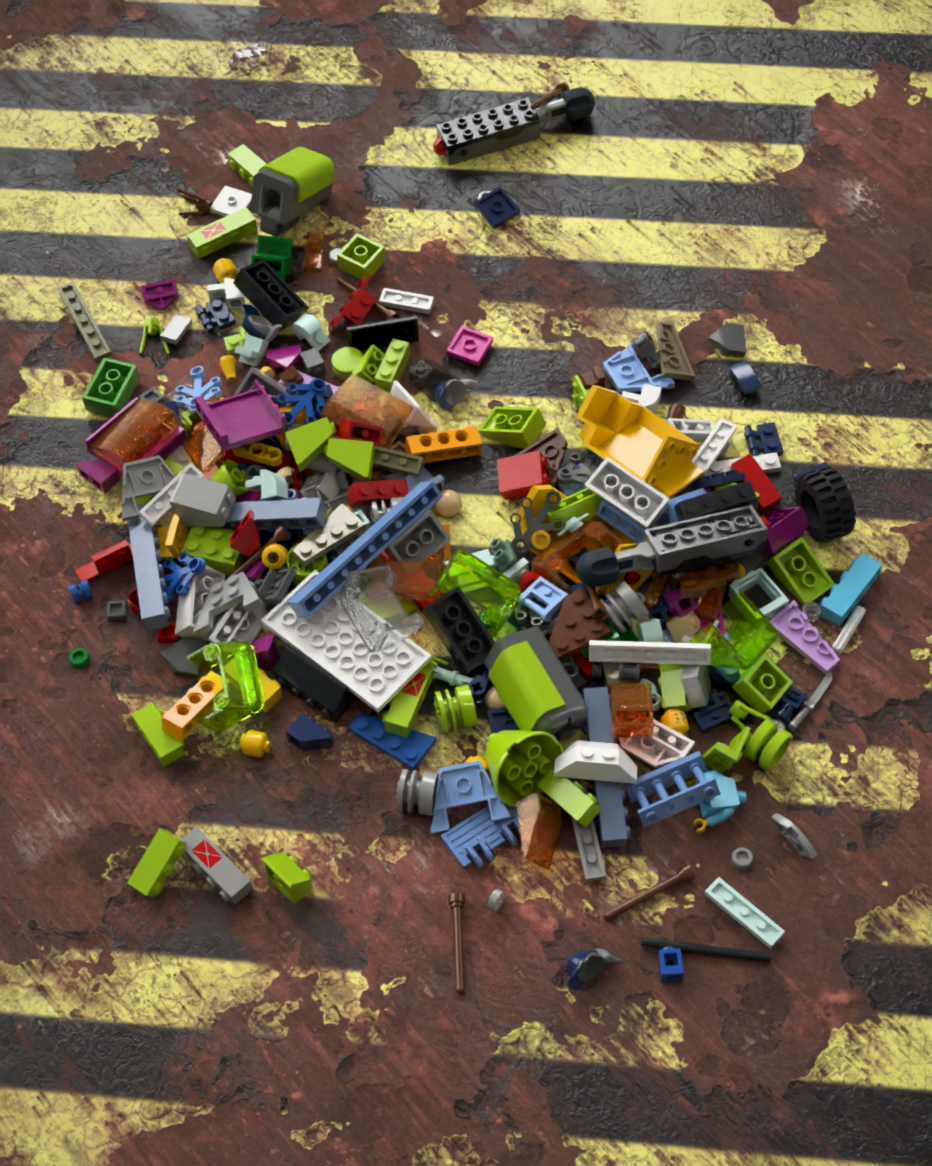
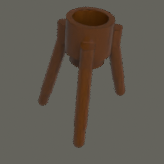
(202, 204)

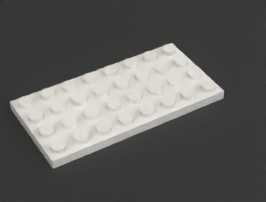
(338, 649)

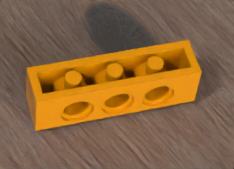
(445, 444)
(192, 707)

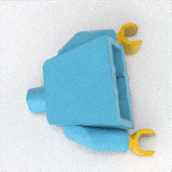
(721, 806)

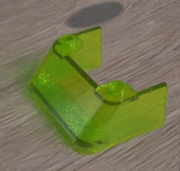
(481, 585)
(749, 628)
(240, 681)

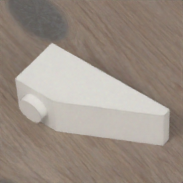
(693, 428)

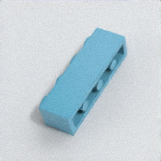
(850, 589)

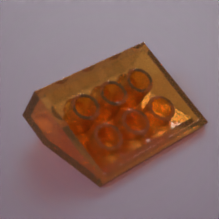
(367, 404)
(135, 432)

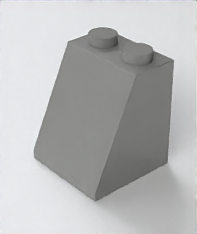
(201, 501)

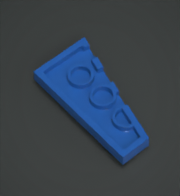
(407, 751)

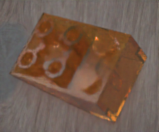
(203, 448)
(631, 710)
(539, 828)

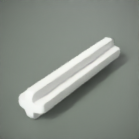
(848, 629)

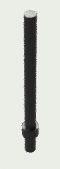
(705, 949)

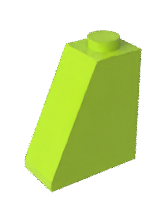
(309, 441)
(351, 456)

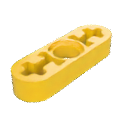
(263, 457)

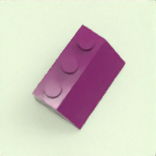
(784, 526)

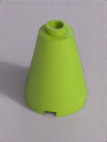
(232, 476)

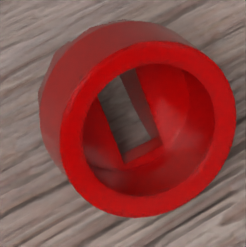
(632, 577)

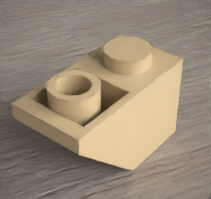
(684, 625)

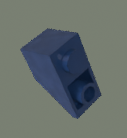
(308, 735)

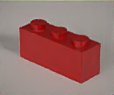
(761, 484)
(364, 492)

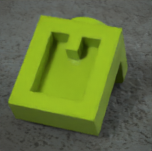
(235, 340)
(190, 420)

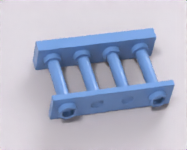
(625, 523)
(665, 777)

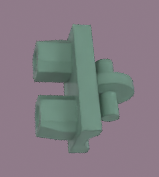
(503, 554)

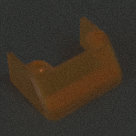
(550, 560)
(414, 578)

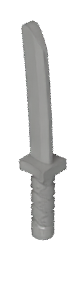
(808, 706)

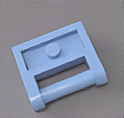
(547, 594)

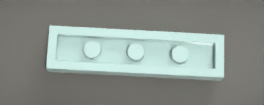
(744, 912)

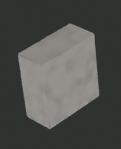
(696, 684)

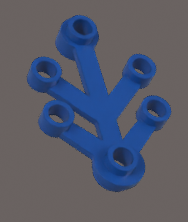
(303, 400)
(195, 567)

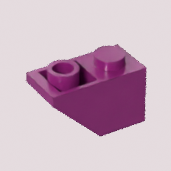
(680, 606)

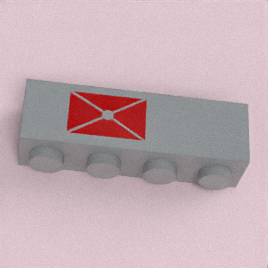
(216, 867)

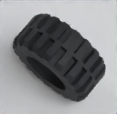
(825, 504)

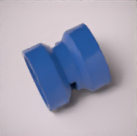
(84, 588)

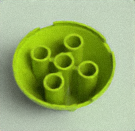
(520, 762)

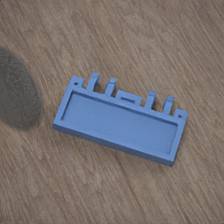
(481, 834)

